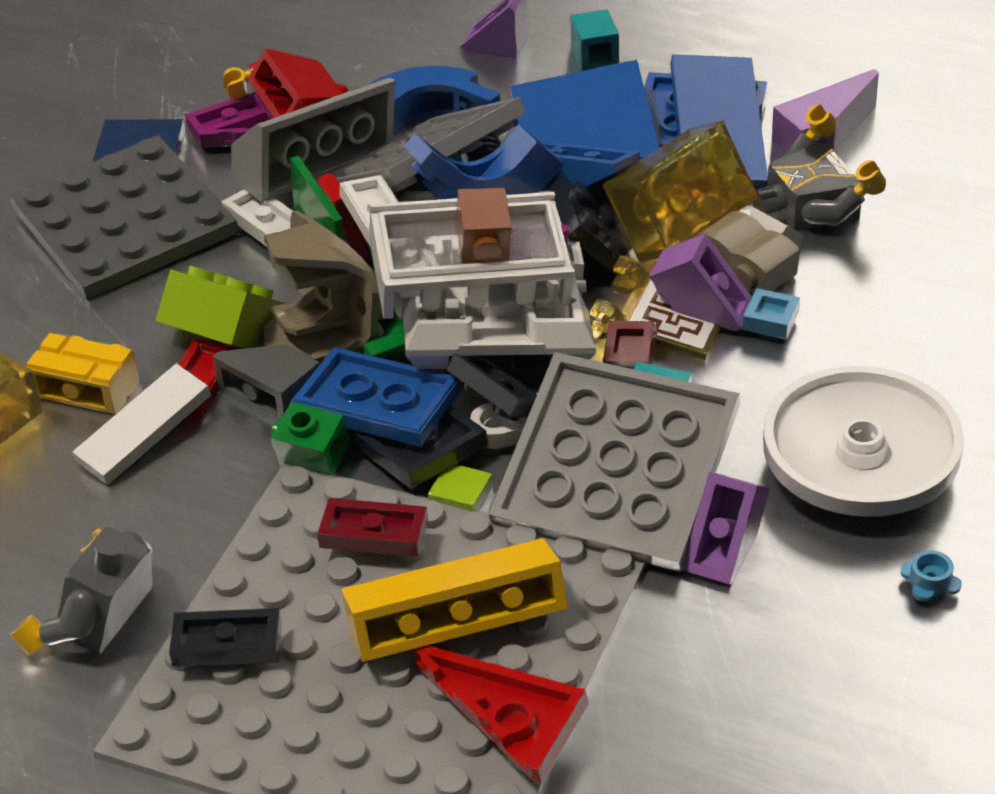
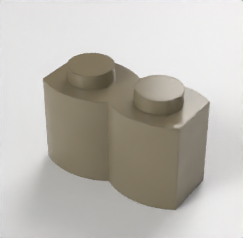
(755, 255)

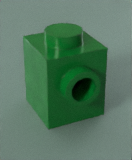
(310, 438)

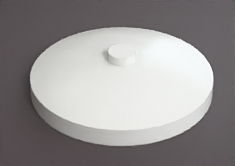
(863, 441)

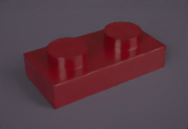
(373, 527)

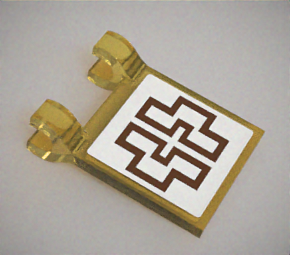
(675, 330)

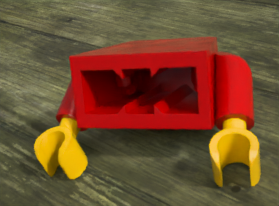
(283, 82)

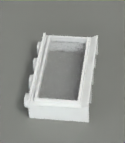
(419, 250)

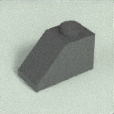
(263, 377)

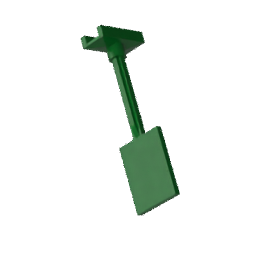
(314, 203)

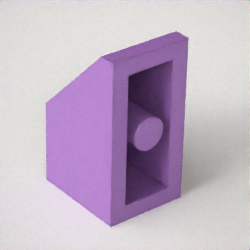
(701, 283)
(725, 527)

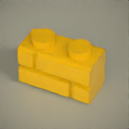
(84, 373)

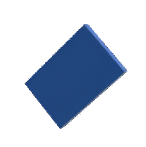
(380, 395)

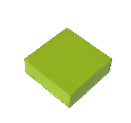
(461, 487)

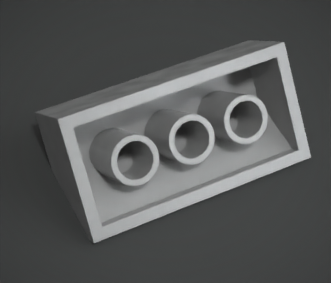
(320, 134)

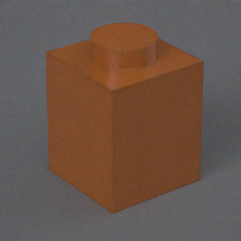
(483, 225)

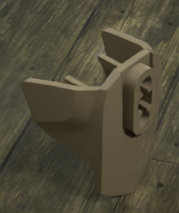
(337, 290)

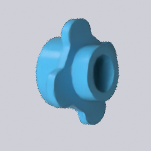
(931, 575)

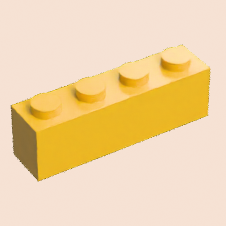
(454, 599)

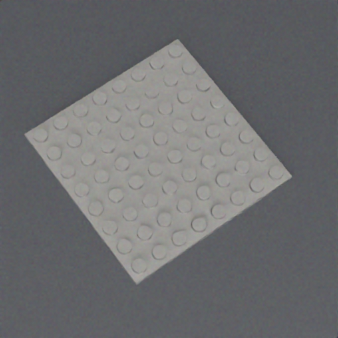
(320, 712)

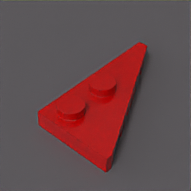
(515, 709)

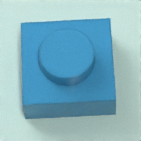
(771, 313)

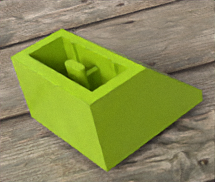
(216, 306)

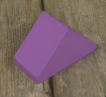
(500, 31)

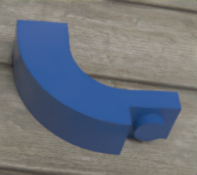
(435, 92)
(518, 165)

